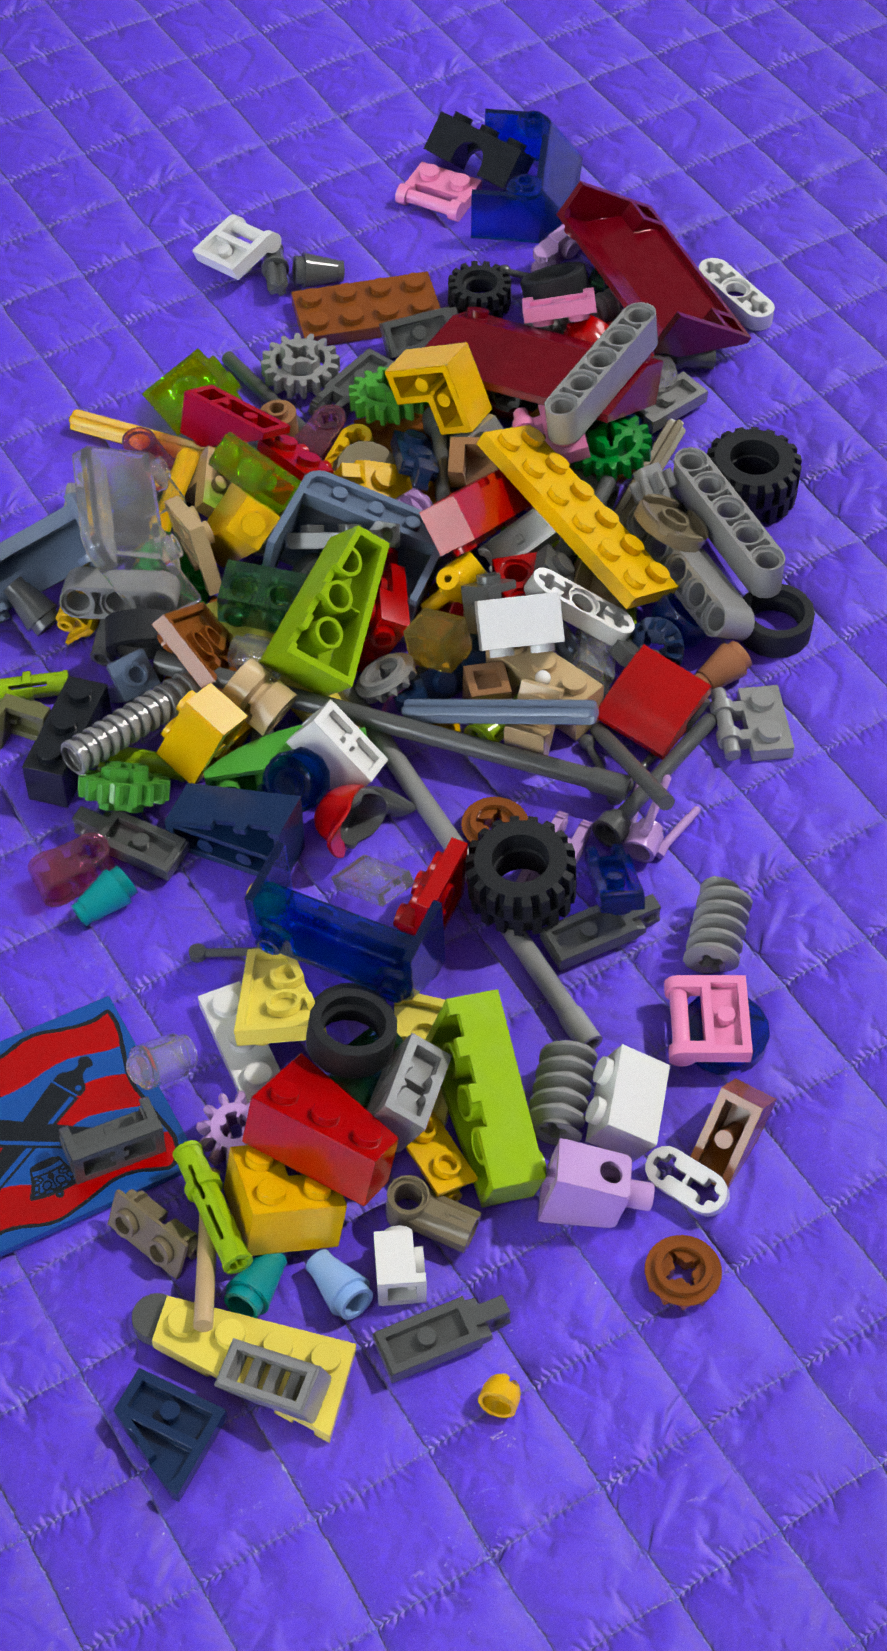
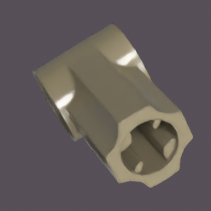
(434, 1217)

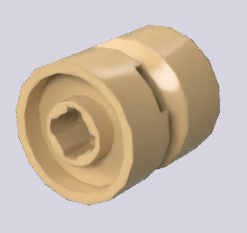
(259, 697)

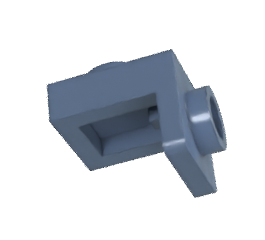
(131, 677)

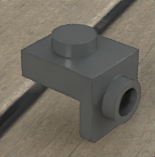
(487, 587)

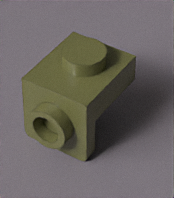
(21, 718)

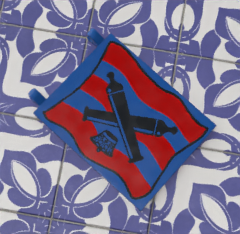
(75, 1078)

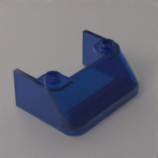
(531, 202)
(341, 940)

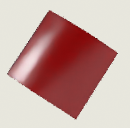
(653, 701)

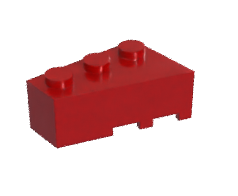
(321, 1132)

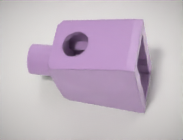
(590, 1187)

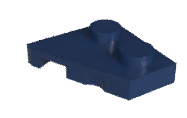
(169, 1428)

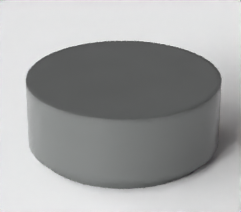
(146, 1316)

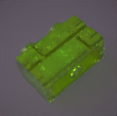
(254, 472)

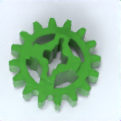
(375, 400)
(124, 786)

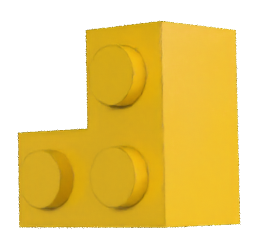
(444, 379)
(202, 732)
(277, 1209)

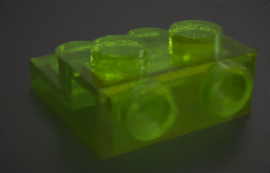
(194, 371)

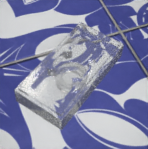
(594, 657)
(373, 880)

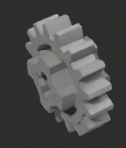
(300, 365)

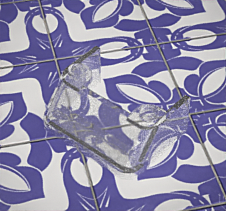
(121, 526)

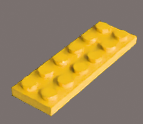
(578, 515)

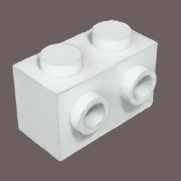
(519, 622)
(627, 1102)

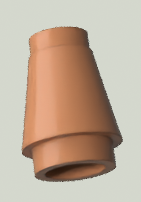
(725, 665)

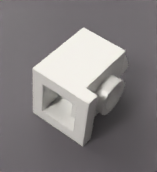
(399, 1267)

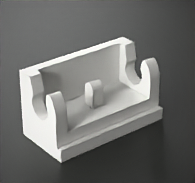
(522, 537)
(341, 744)

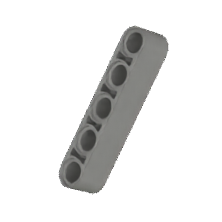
(601, 373)
(730, 523)
(701, 588)

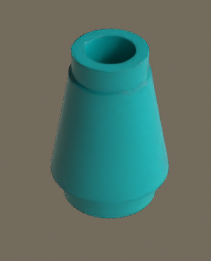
(104, 896)
(254, 1287)

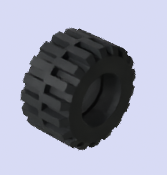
(760, 469)
(514, 847)

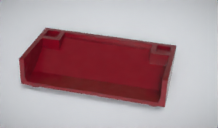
(649, 265)
(534, 361)

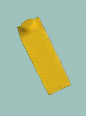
(239, 525)

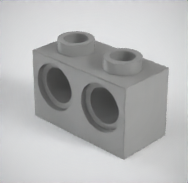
(409, 1088)

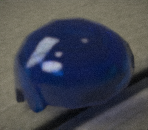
(674, 611)
(298, 774)

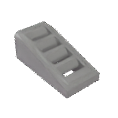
(303, 1390)

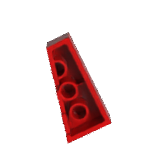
(472, 513)

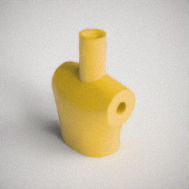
(451, 578)

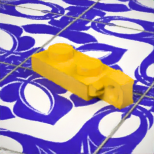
(380, 478)

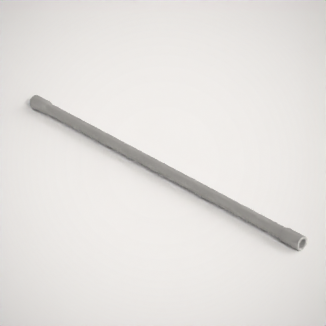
(570, 1015)

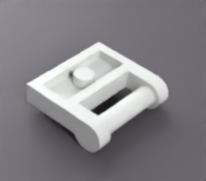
(232, 255)

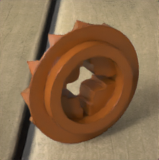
(487, 810)
(687, 1253)

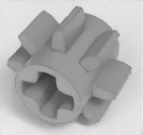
(652, 480)

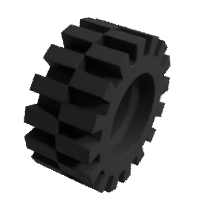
(480, 279)

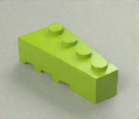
(331, 615)
(488, 1098)

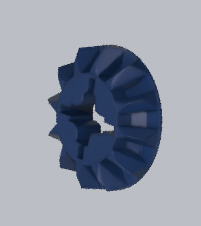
(662, 632)

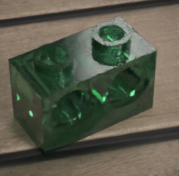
(262, 593)

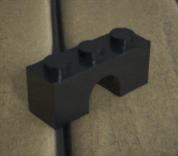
(457, 141)
(76, 708)

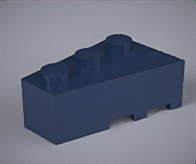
(237, 825)

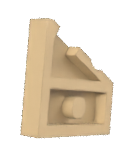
(195, 540)

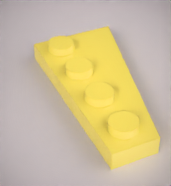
(207, 1352)

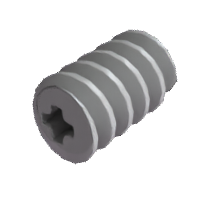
(717, 926)
(561, 1090)

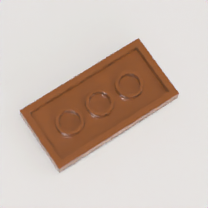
(356, 309)

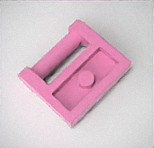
(438, 190)
(574, 306)
(723, 1019)

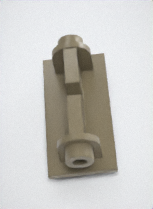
(140, 1222)

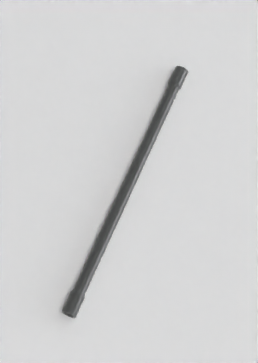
(592, 778)

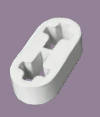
(693, 1172)

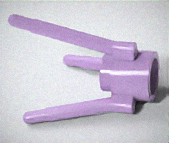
(646, 836)

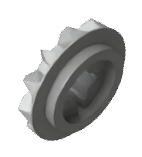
(374, 685)

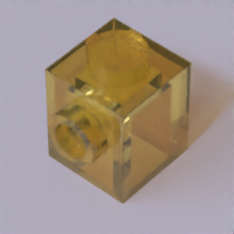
(438, 640)

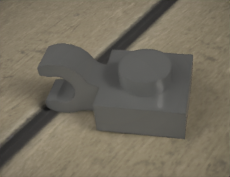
(556, 559)

